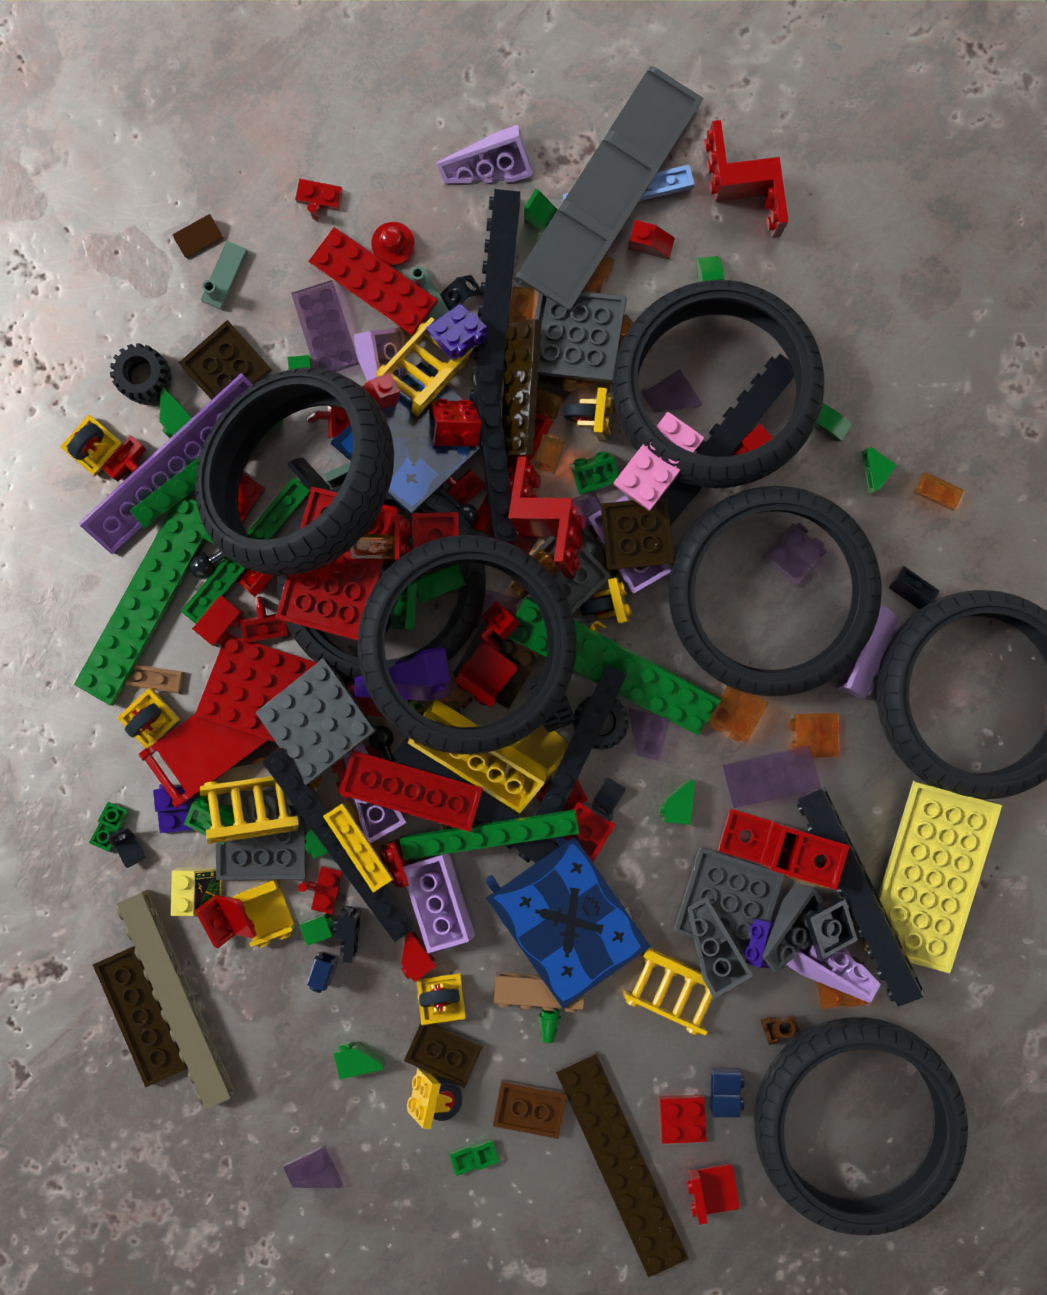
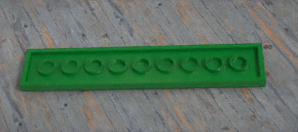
(143, 603)
(645, 681)

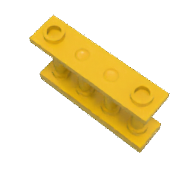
(433, 385)
(240, 829)
(365, 855)
(672, 968)

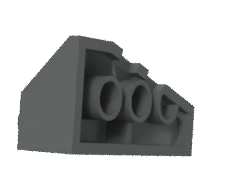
(790, 927)
(718, 956)

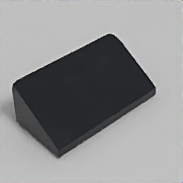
(307, 474)
(913, 588)

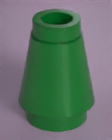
(549, 1025)

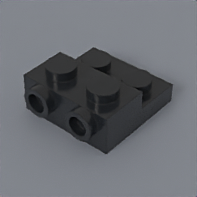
(831, 927)
(347, 928)

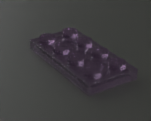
(325, 327)
(771, 776)

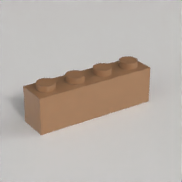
(528, 991)

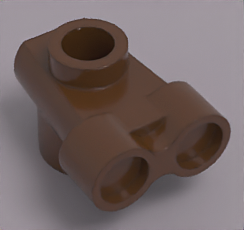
(775, 1031)

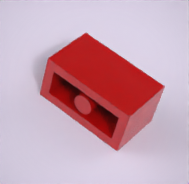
(218, 621)

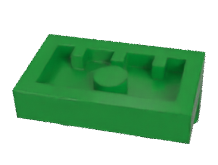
(594, 472)
(404, 609)
(200, 818)

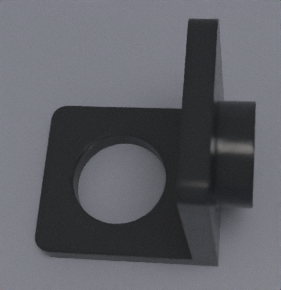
(458, 291)
(607, 798)
(127, 847)

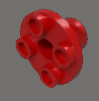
(393, 243)

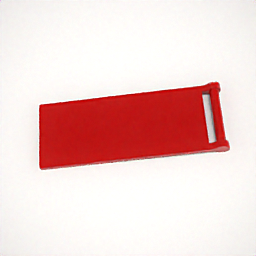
(198, 754)

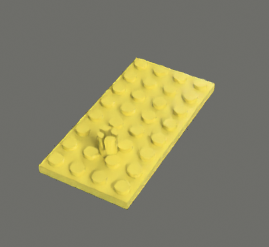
(936, 871)

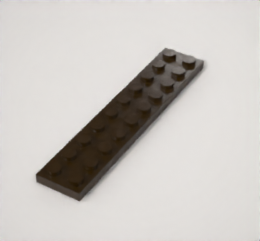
(622, 1164)

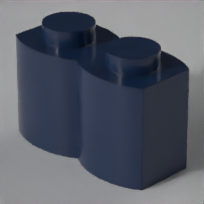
(322, 971)
(726, 1091)

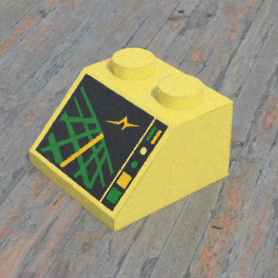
(192, 889)

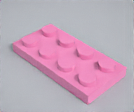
(646, 474)

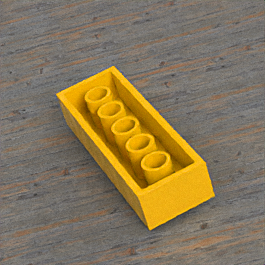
(501, 773)

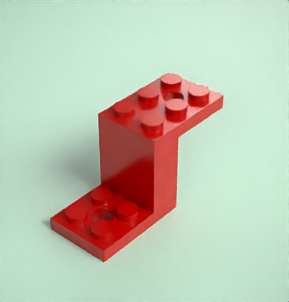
(746, 179)
(546, 517)
(783, 848)

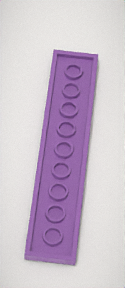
(111, 520)

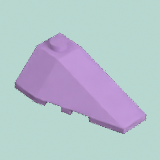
(490, 159)
(378, 348)
(836, 971)

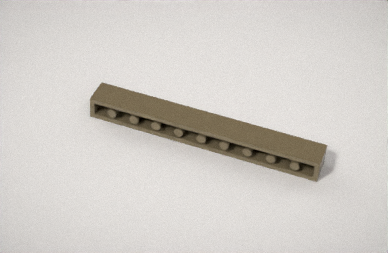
(175, 999)

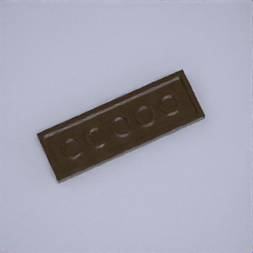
(521, 386)
(139, 1016)

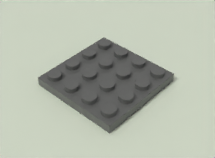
(581, 340)
(316, 721)
(262, 856)
(735, 890)

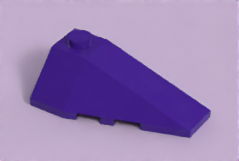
(417, 679)

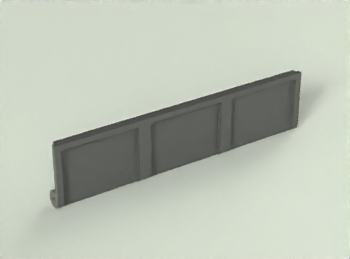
(609, 188)

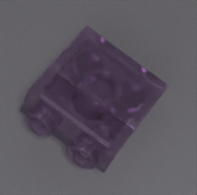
(795, 553)

